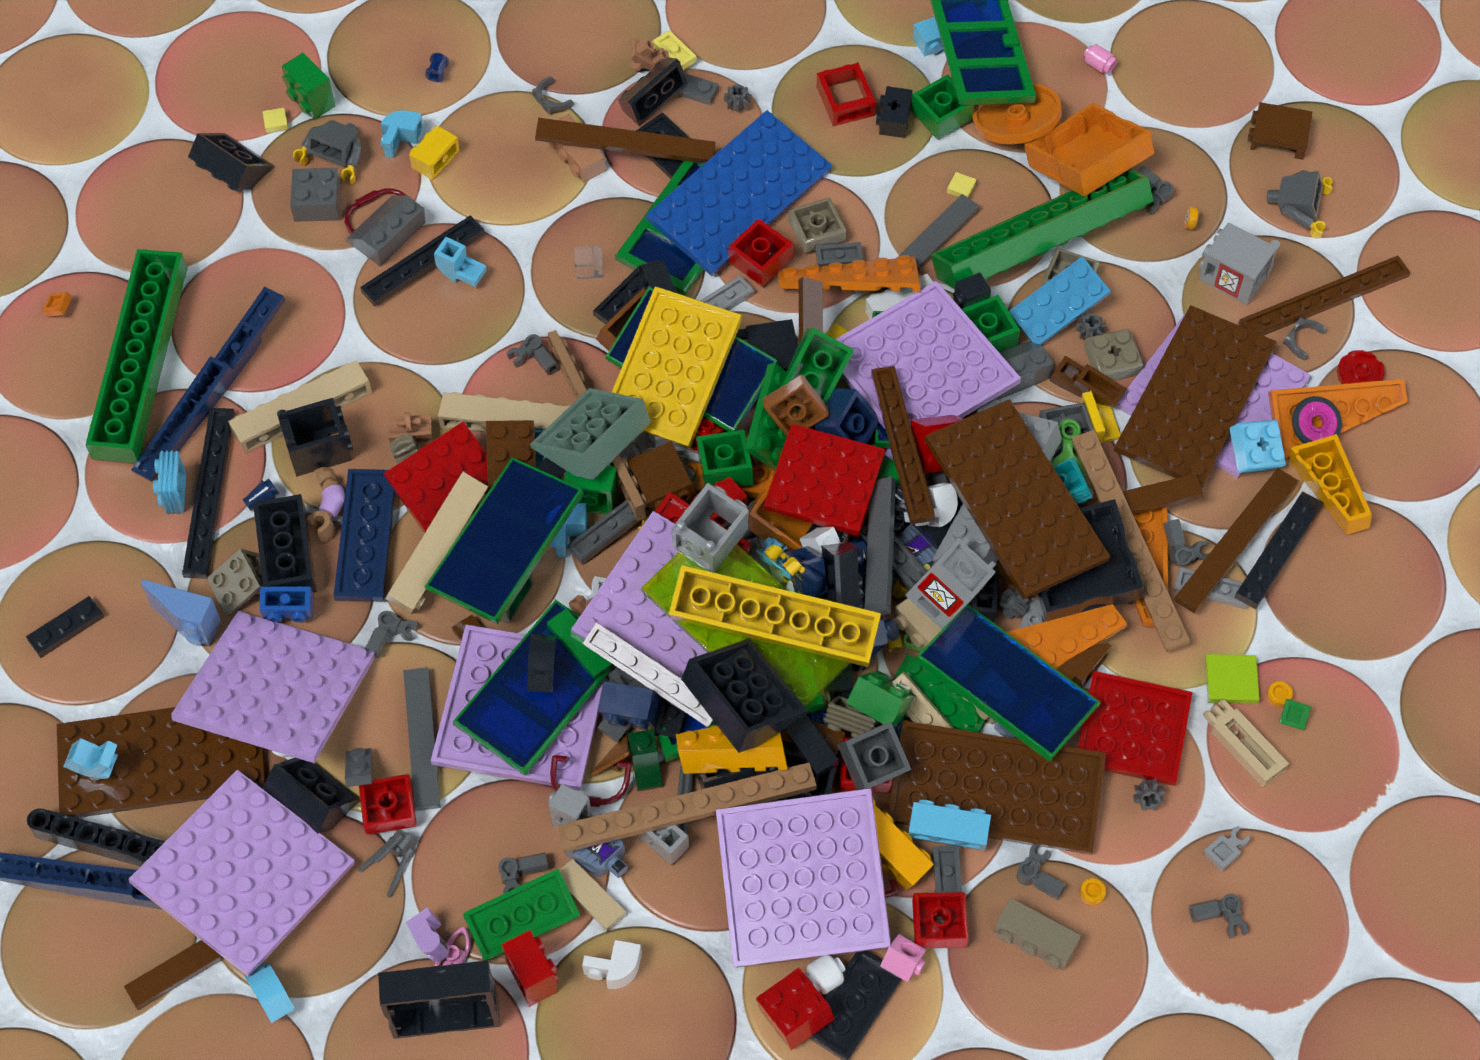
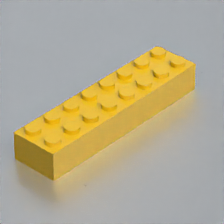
(774, 615)

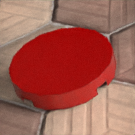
(1360, 367)

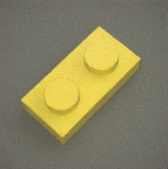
(675, 49)

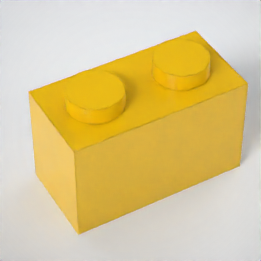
(434, 152)

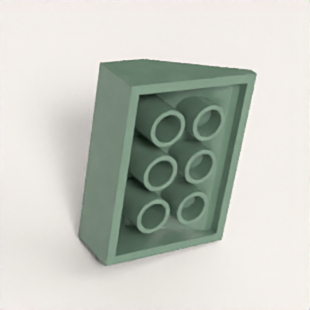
(592, 432)

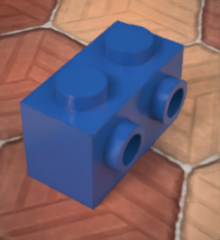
(286, 603)

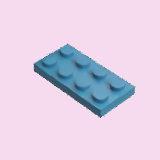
(1059, 302)

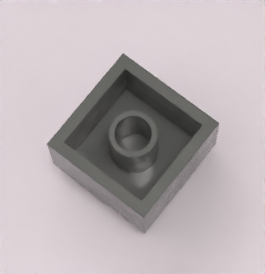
(315, 194)
(874, 756)

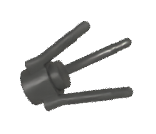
(397, 846)

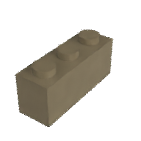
(1036, 934)

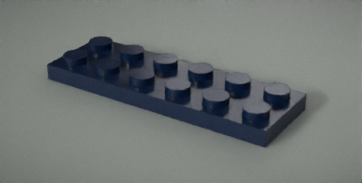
(364, 537)

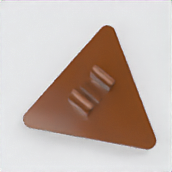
(617, 753)

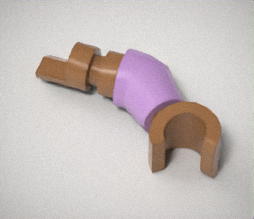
(331, 504)

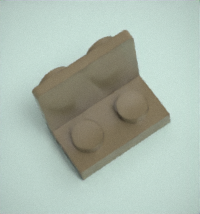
(237, 580)

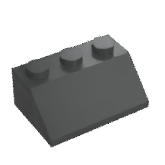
(388, 228)
(1030, 363)

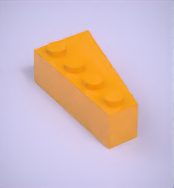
(1332, 480)
(710, 750)
(898, 853)

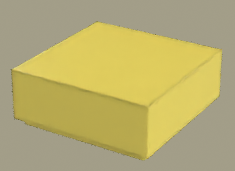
(275, 120)
(961, 184)

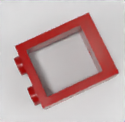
(841, 113)

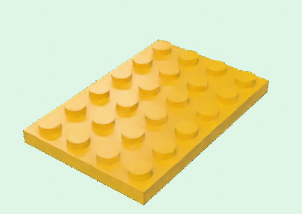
(677, 362)

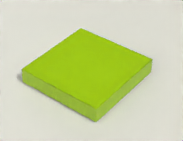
(1232, 678)

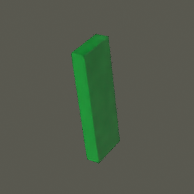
(590, 660)

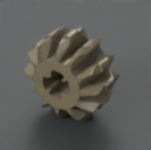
(403, 447)

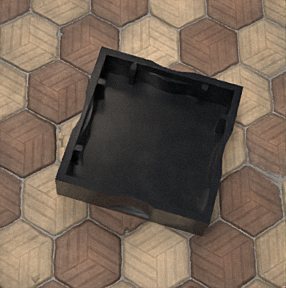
(1105, 584)
(439, 999)

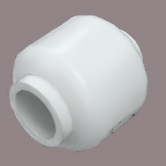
(825, 973)

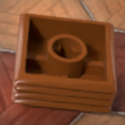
(800, 393)

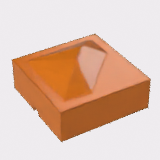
(56, 304)

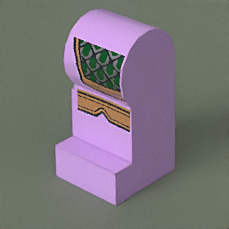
(424, 931)

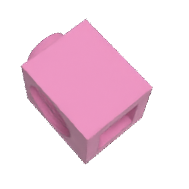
(904, 958)

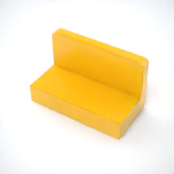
(1101, 418)

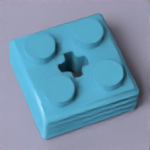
(1265, 456)
(170, 482)

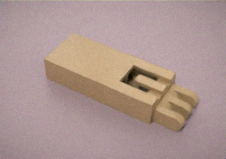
(1253, 751)

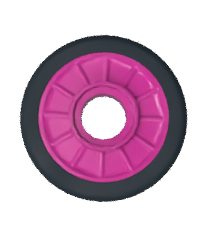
(1318, 407)

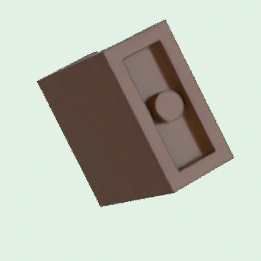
(1281, 127)
(660, 473)

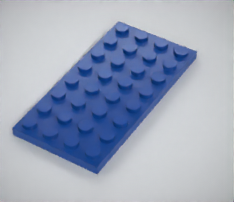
(745, 181)

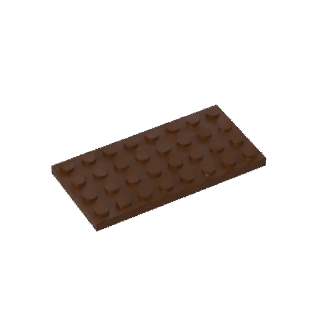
(1195, 396)
(1017, 499)
(155, 763)
(1021, 790)

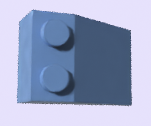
(187, 612)

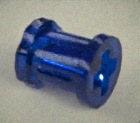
(436, 68)

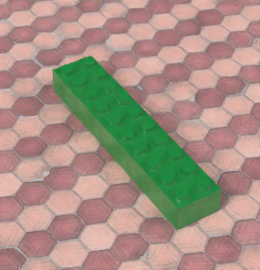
(1041, 229)
(136, 356)

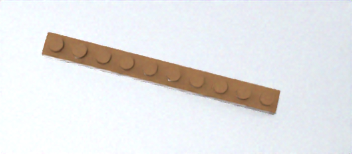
(576, 383)
(1155, 593)
(686, 807)

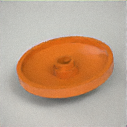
(1019, 121)

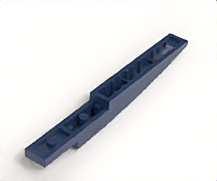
(211, 382)
(73, 879)

